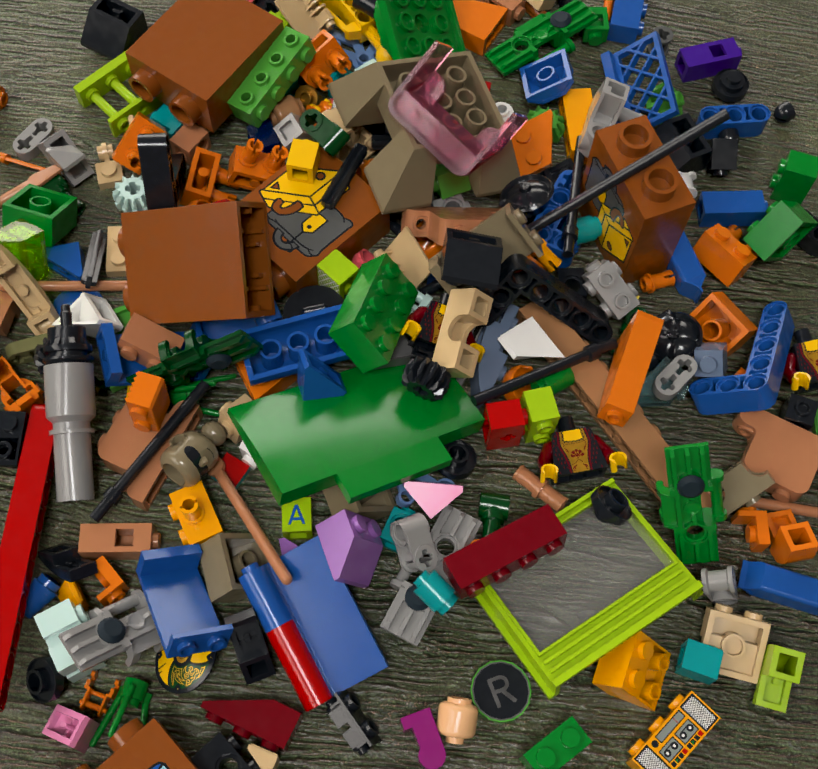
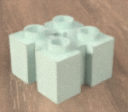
(55, 621)

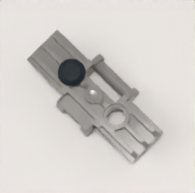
(408, 614)
(107, 637)

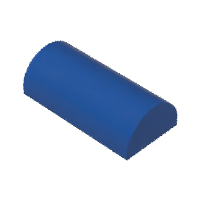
(285, 338)

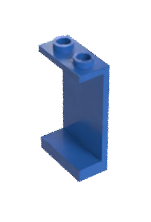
(116, 368)
(180, 601)

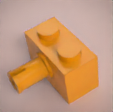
(195, 514)

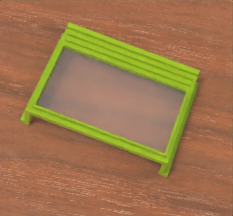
(587, 595)

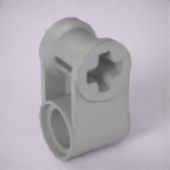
(412, 541)
(720, 585)

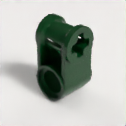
(326, 133)

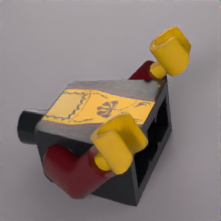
(425, 325)
(802, 363)
(576, 455)

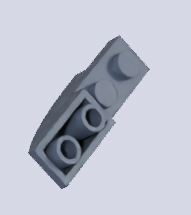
(492, 364)

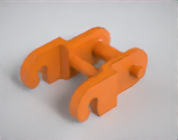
(101, 709)

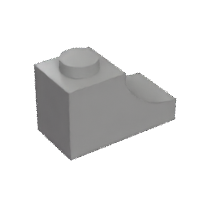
(79, 171)

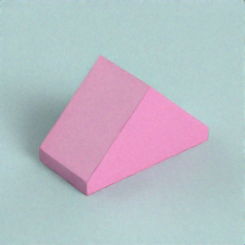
(432, 496)
(70, 728)

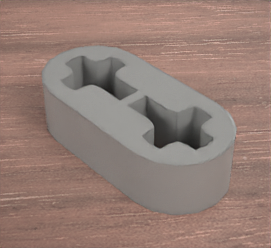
(32, 137)
(670, 373)

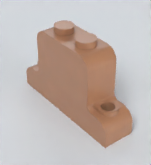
(438, 219)
(124, 444)
(781, 449)

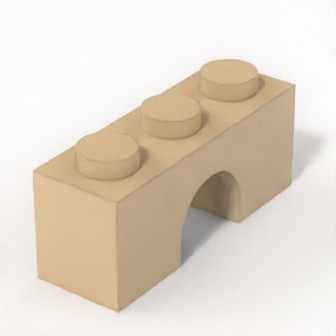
(463, 312)

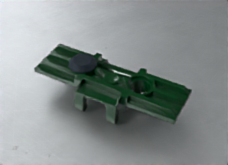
(199, 354)

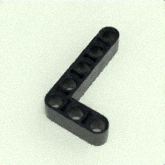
(161, 171)
(546, 296)

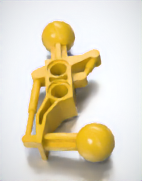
(356, 25)

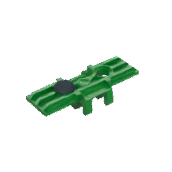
(543, 28)
(681, 508)

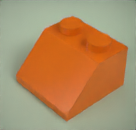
(723, 322)

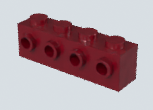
(504, 552)

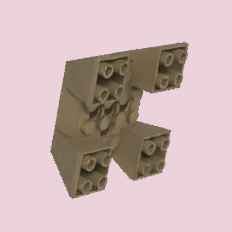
(404, 169)

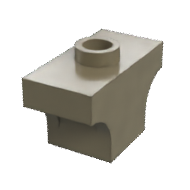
(743, 486)

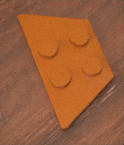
(534, 144)

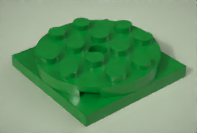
(412, 26)

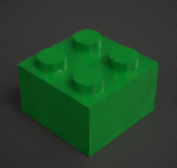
(43, 208)
(779, 230)

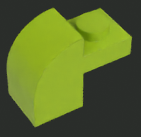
(777, 673)

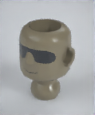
(192, 454)

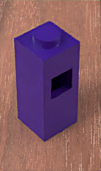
(707, 59)

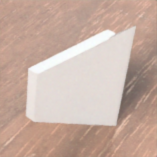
(91, 312)
(528, 341)

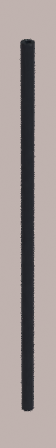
(617, 178)

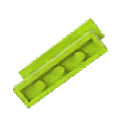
(104, 80)

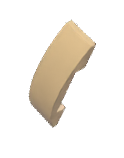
(26, 293)

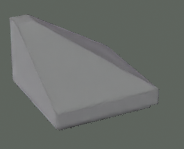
(65, 156)

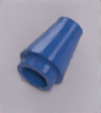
(41, 592)

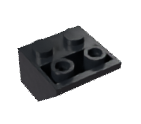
(112, 27)
(691, 156)
(471, 259)
(12, 435)

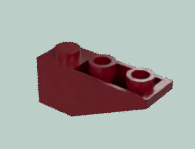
(263, 719)

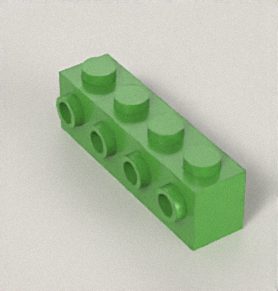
(272, 77)

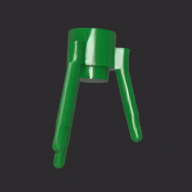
(182, 392)
(129, 695)

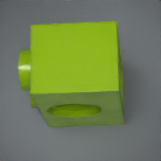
(542, 414)

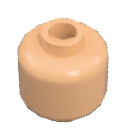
(457, 719)

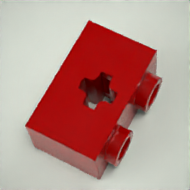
(504, 424)

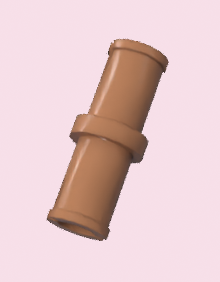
(540, 490)

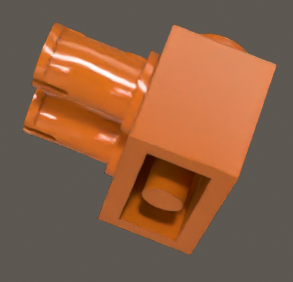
(328, 59)
(127, 149)
(251, 167)
(202, 176)
(724, 253)

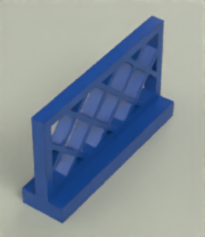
(615, 69)

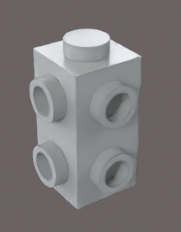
(607, 285)

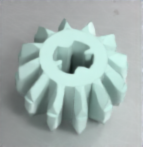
(130, 194)

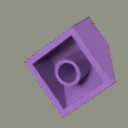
(351, 547)

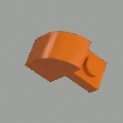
(790, 539)

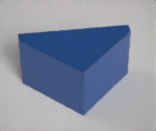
(66, 260)
(317, 379)

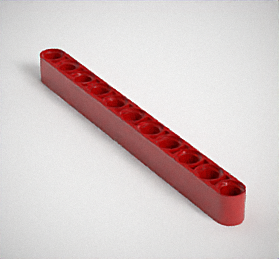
(22, 537)

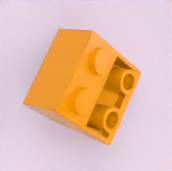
(634, 671)

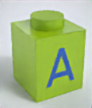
(297, 519)

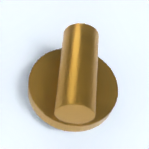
(308, 95)

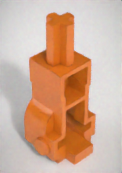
(9, 381)

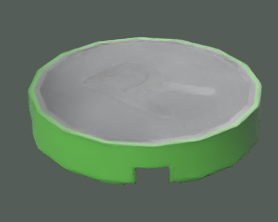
(500, 691)

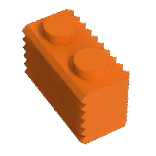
(147, 401)

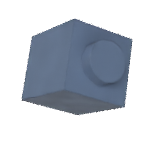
(711, 359)

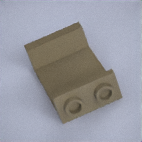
(515, 237)

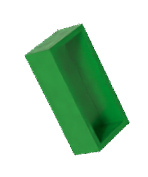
(374, 313)

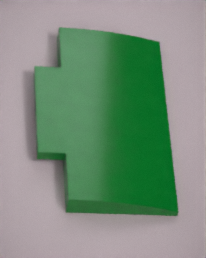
(357, 440)

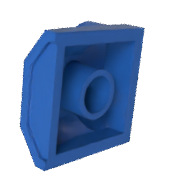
(547, 78)

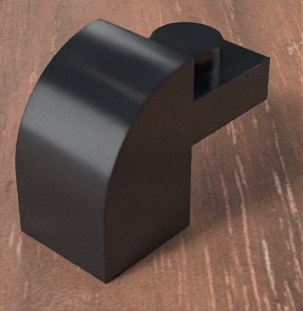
(250, 646)

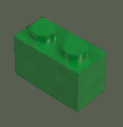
(794, 177)
(557, 747)

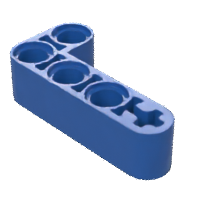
(552, 234)

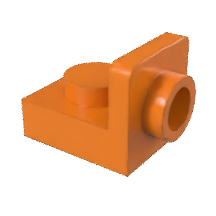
(757, 527)
(108, 576)

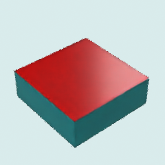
(235, 469)

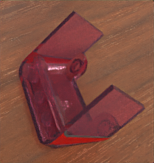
(418, 111)

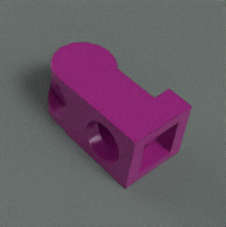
(425, 732)

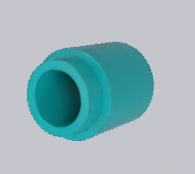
(589, 229)
(435, 591)

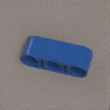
(747, 118)

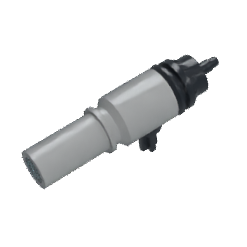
(71, 406)

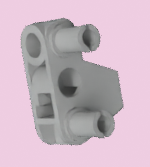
(605, 111)

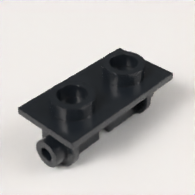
(362, 729)

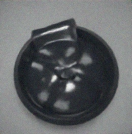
(528, 193)
(678, 335)

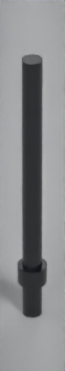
(571, 231)
(589, 353)
(113, 495)

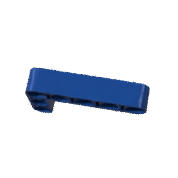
(761, 383)

